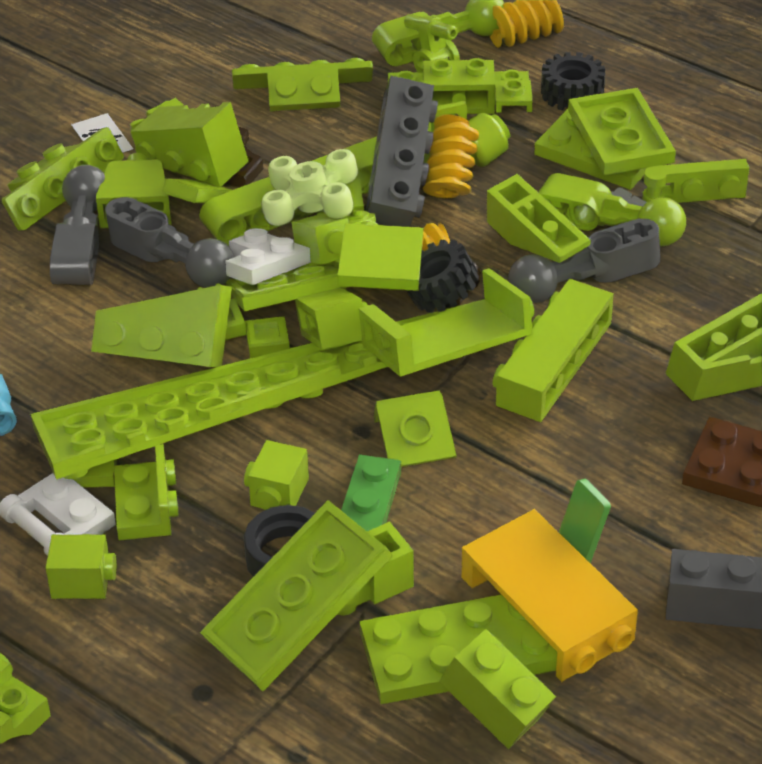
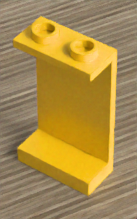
(553, 591)

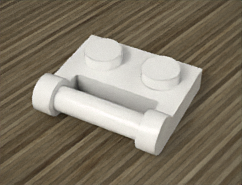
(63, 504)

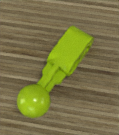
(400, 43)
(592, 204)

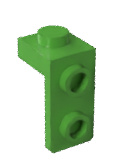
(585, 518)

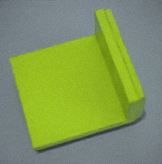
(415, 428)

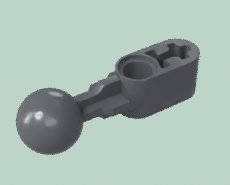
(148, 235)
(77, 238)
(610, 257)

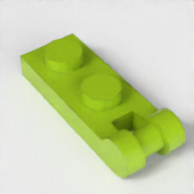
(697, 181)

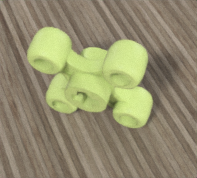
(310, 187)

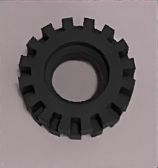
(571, 78)
(444, 276)

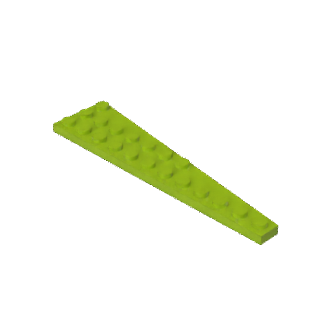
(156, 413)

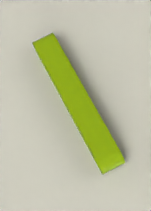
(241, 209)

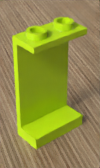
(451, 334)

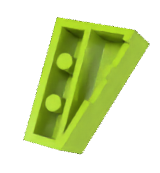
(193, 141)
(168, 328)
(721, 354)

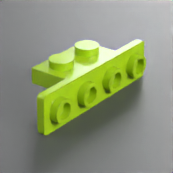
(303, 85)
(40, 184)

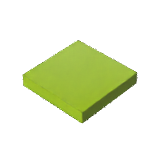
(380, 257)

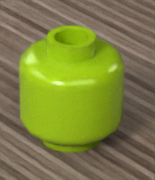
(492, 138)

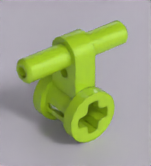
(434, 39)

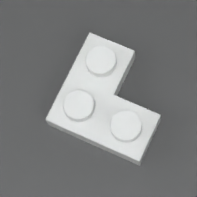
(264, 256)

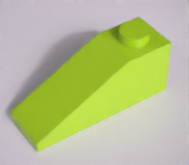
(531, 221)

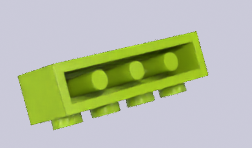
(554, 351)

